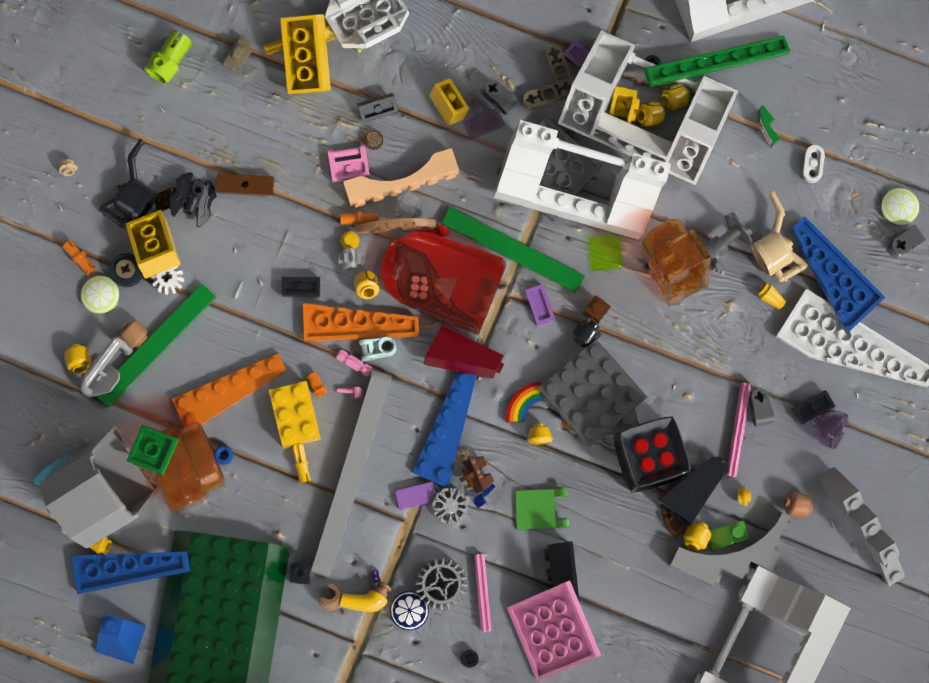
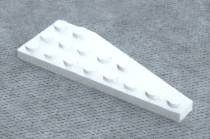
(819, 336)

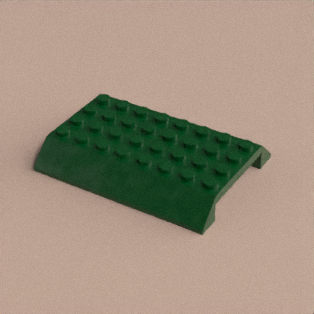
(222, 613)

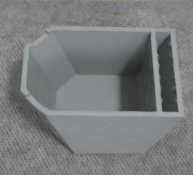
(97, 490)

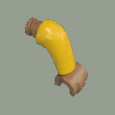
(369, 602)

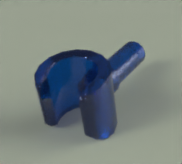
(479, 500)

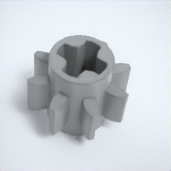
(349, 259)

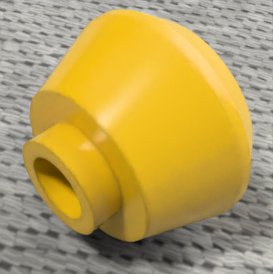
(539, 435)

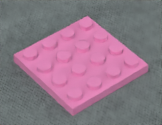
(553, 631)

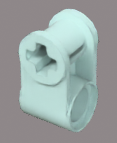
(375, 348)

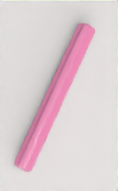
(738, 429)

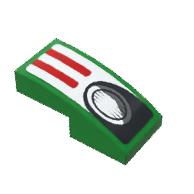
(765, 121)

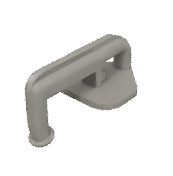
(101, 375)

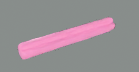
(482, 592)

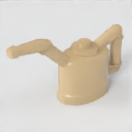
(775, 251)

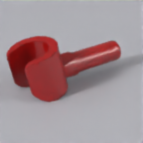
(441, 230)

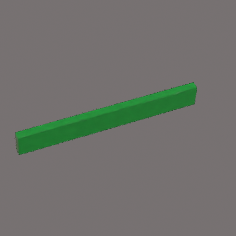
(716, 61)
(513, 250)
(159, 342)

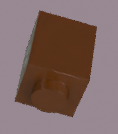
(596, 310)

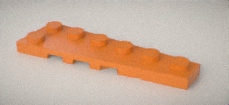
(337, 324)
(215, 397)

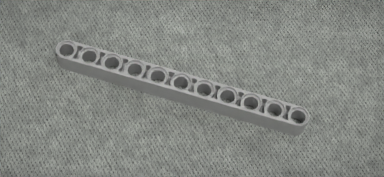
(351, 474)

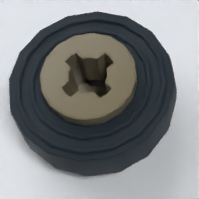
(131, 275)

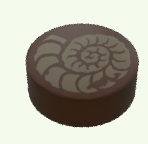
(373, 140)

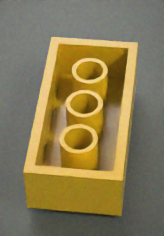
(305, 54)

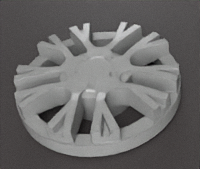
(449, 506)

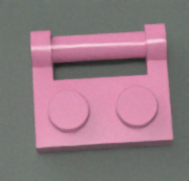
(348, 169)

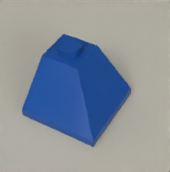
(119, 638)

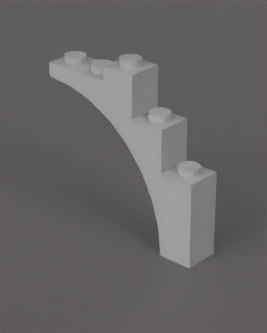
(865, 523)
(707, 567)

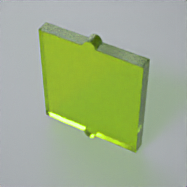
(605, 253)

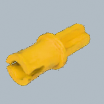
(301, 463)

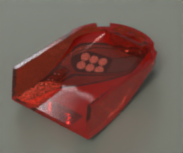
(442, 278)

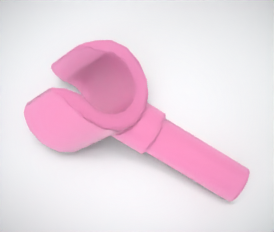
(358, 393)

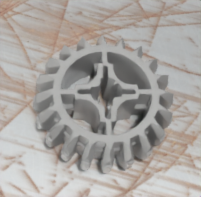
(458, 579)

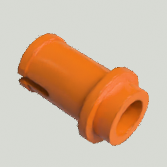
(316, 384)

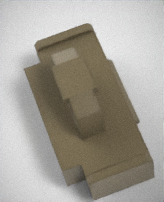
(238, 54)

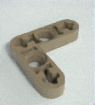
(559, 81)

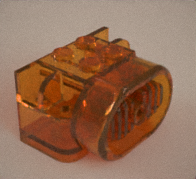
(676, 260)
(191, 469)

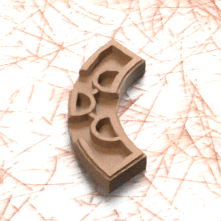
(404, 223)

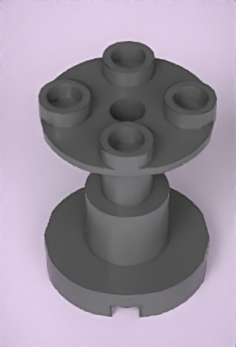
(718, 245)

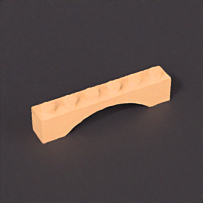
(362, 189)

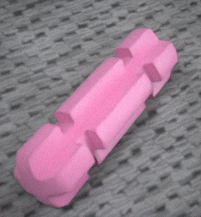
(354, 363)

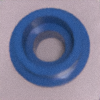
(221, 449)

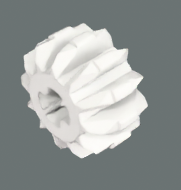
(171, 284)

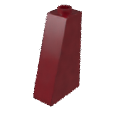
(462, 355)

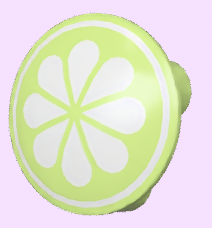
(900, 206)
(100, 294)

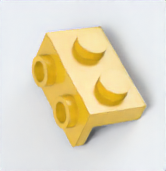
(624, 104)

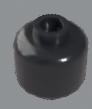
(586, 333)

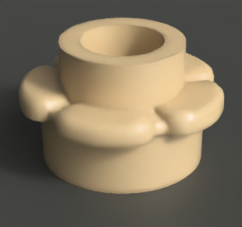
(67, 167)

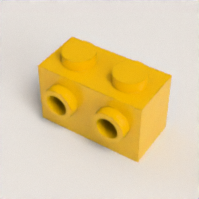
(449, 102)

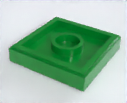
(152, 450)

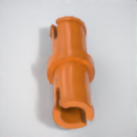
(358, 218)
(79, 257)

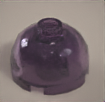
(830, 428)

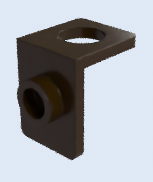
(163, 199)

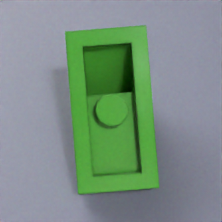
(728, 535)

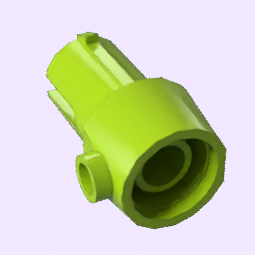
(164, 64)

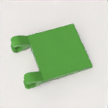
(537, 509)

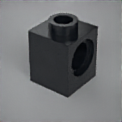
(300, 573)

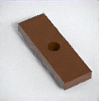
(233, 184)

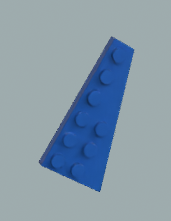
(843, 284)

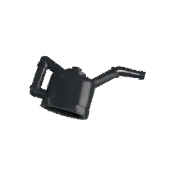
(132, 198)

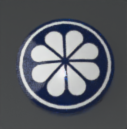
(409, 611)

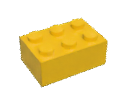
(153, 244)
(295, 414)

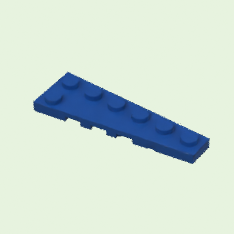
(441, 447)
(115, 570)

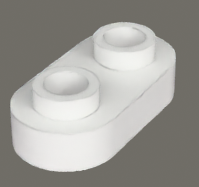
(814, 165)

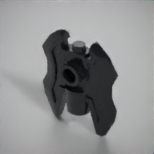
(193, 196)

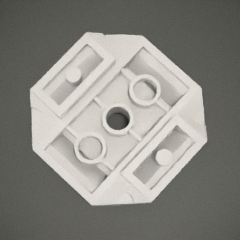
(365, 22)

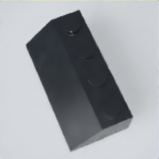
(561, 565)

